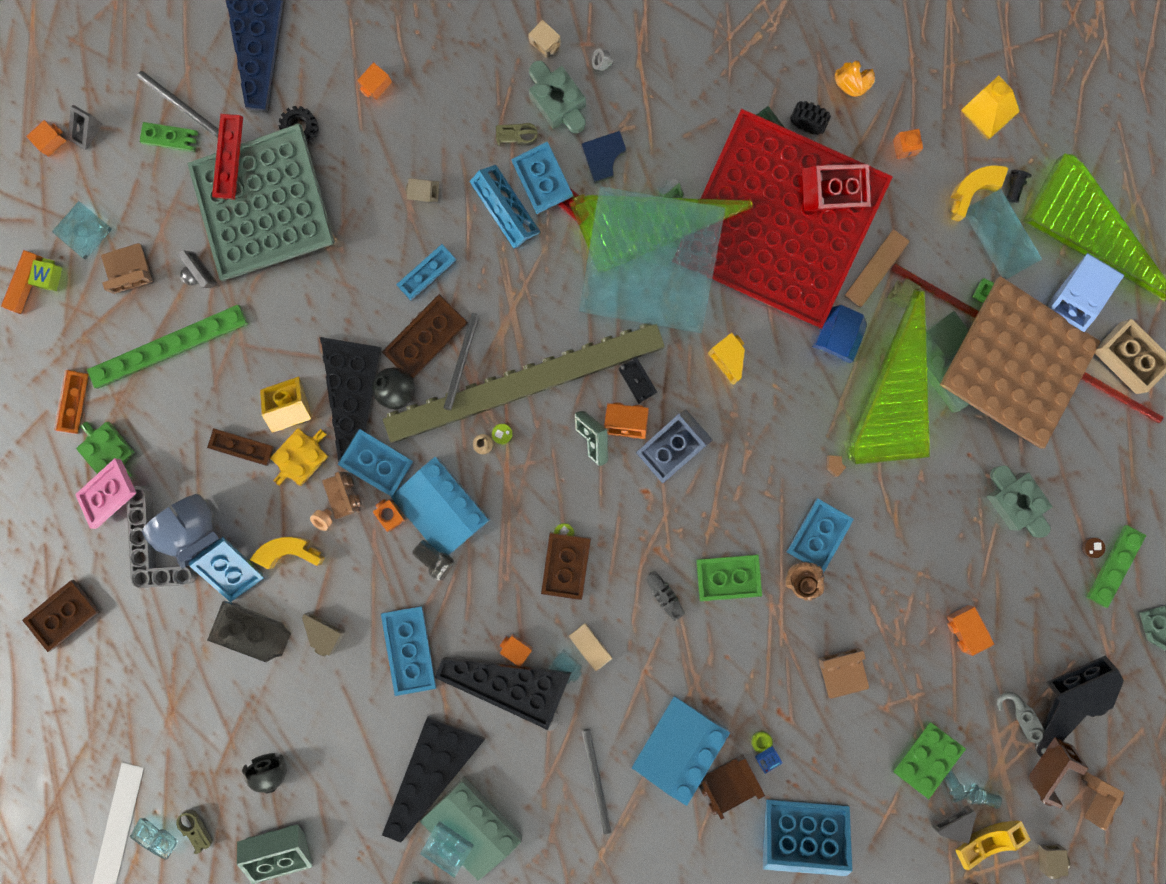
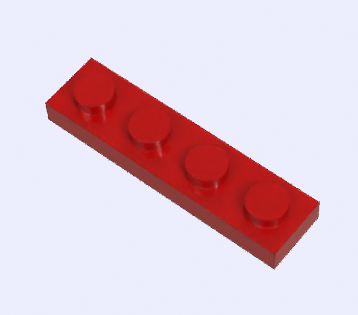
(227, 156)

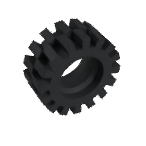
(300, 113)
(810, 117)

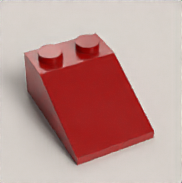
(836, 187)

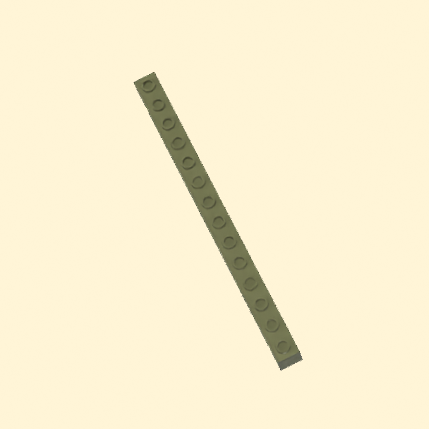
(525, 382)

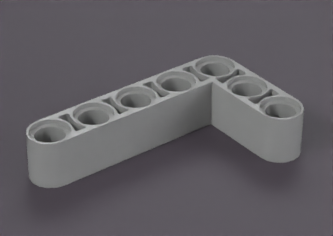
(148, 567)

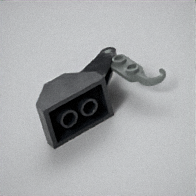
(1078, 694)

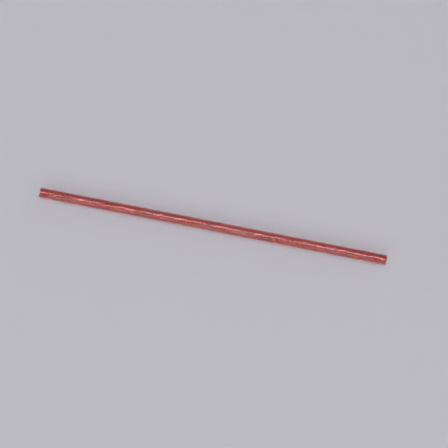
(973, 312)

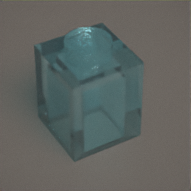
(565, 662)

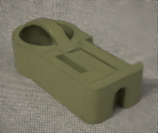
(512, 132)
(196, 833)

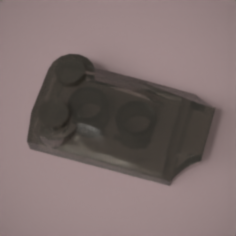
(249, 632)

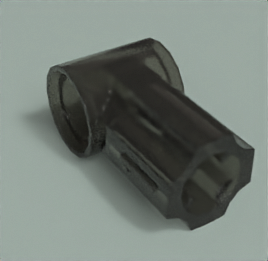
(438, 563)

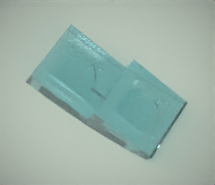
(154, 840)

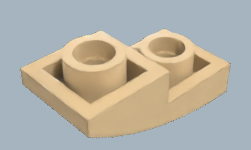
(590, 647)

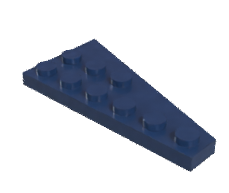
(255, 39)

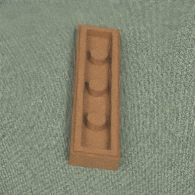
(876, 268)

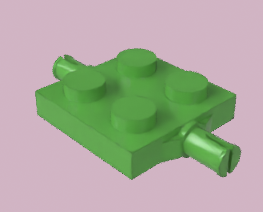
(103, 446)

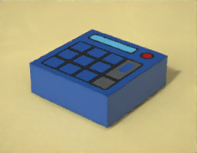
(768, 759)

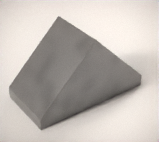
(82, 127)
(958, 825)

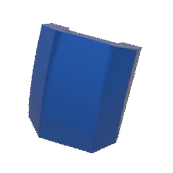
(842, 333)

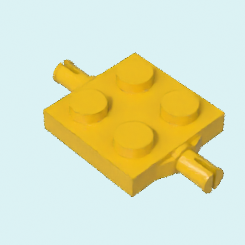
(299, 457)

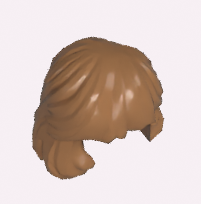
(806, 580)

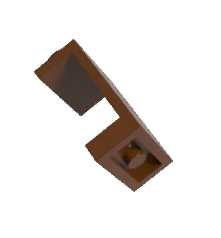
(1052, 768)
(730, 786)

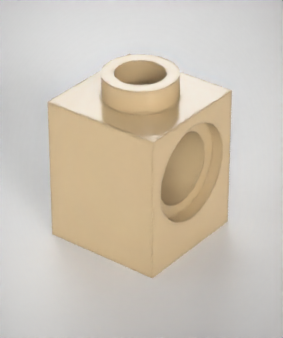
(545, 39)

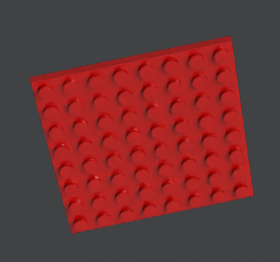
(777, 248)

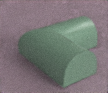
(596, 437)

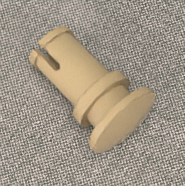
(482, 444)

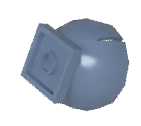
(183, 534)

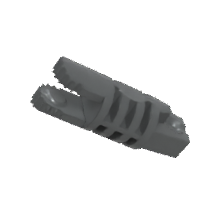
(665, 596)

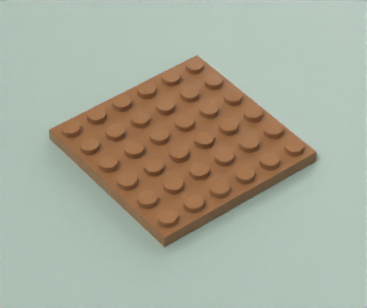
(1020, 363)

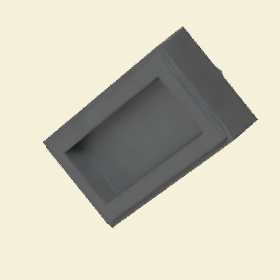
(195, 271)

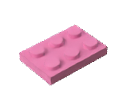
(105, 493)

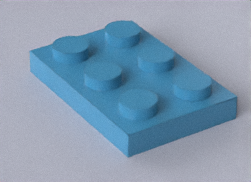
(542, 177)
(375, 462)
(820, 534)
(226, 569)

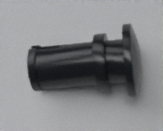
(1017, 185)

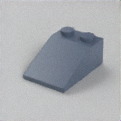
(674, 446)

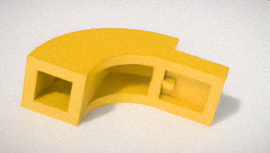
(984, 178)
(275, 549)
(991, 840)

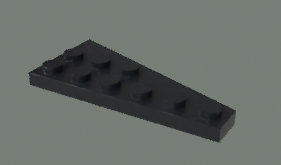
(349, 381)
(516, 689)
(434, 764)

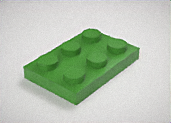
(729, 577)
(929, 760)

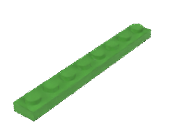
(167, 346)

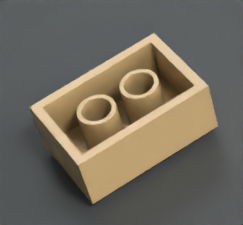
(1133, 356)

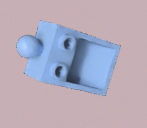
(1087, 290)

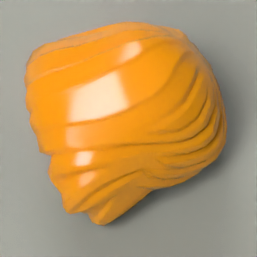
(852, 81)

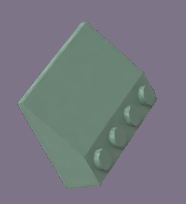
(941, 347)
(479, 822)

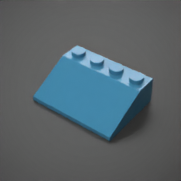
(440, 507)
(680, 750)
(807, 838)

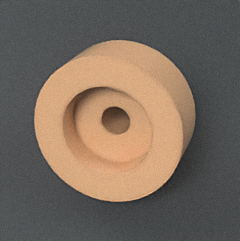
(321, 519)

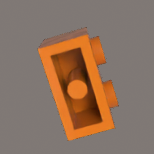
(626, 420)
(970, 630)

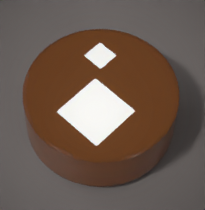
(1093, 547)

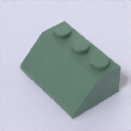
(274, 854)

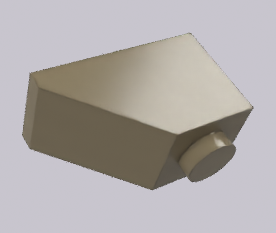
(321, 634)

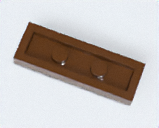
(240, 447)

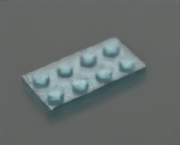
(1002, 234)

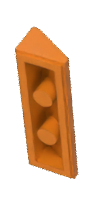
(19, 288)
(71, 401)

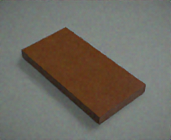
(425, 336)

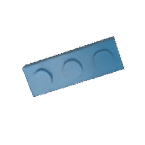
(426, 272)

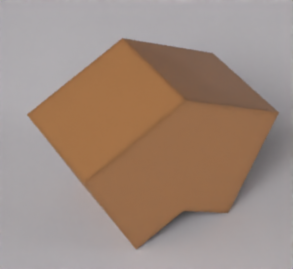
(834, 465)

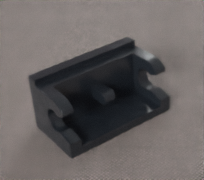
(637, 380)

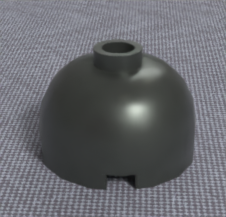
(392, 388)
(265, 773)

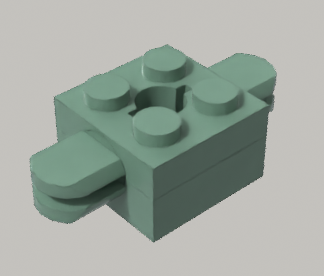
(557, 97)
(1019, 501)

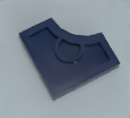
(602, 154)

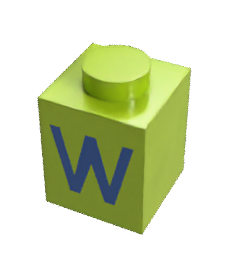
(45, 274)

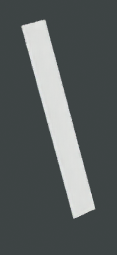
(118, 824)

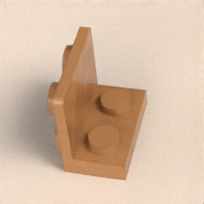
(126, 269)
(341, 494)
(844, 672)
(1104, 802)

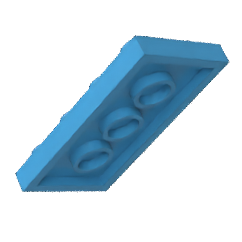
(408, 650)

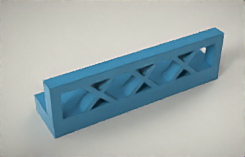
(500, 206)

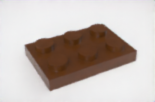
(565, 565)
(60, 615)

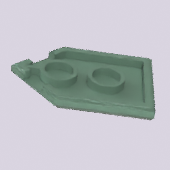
(1155, 626)

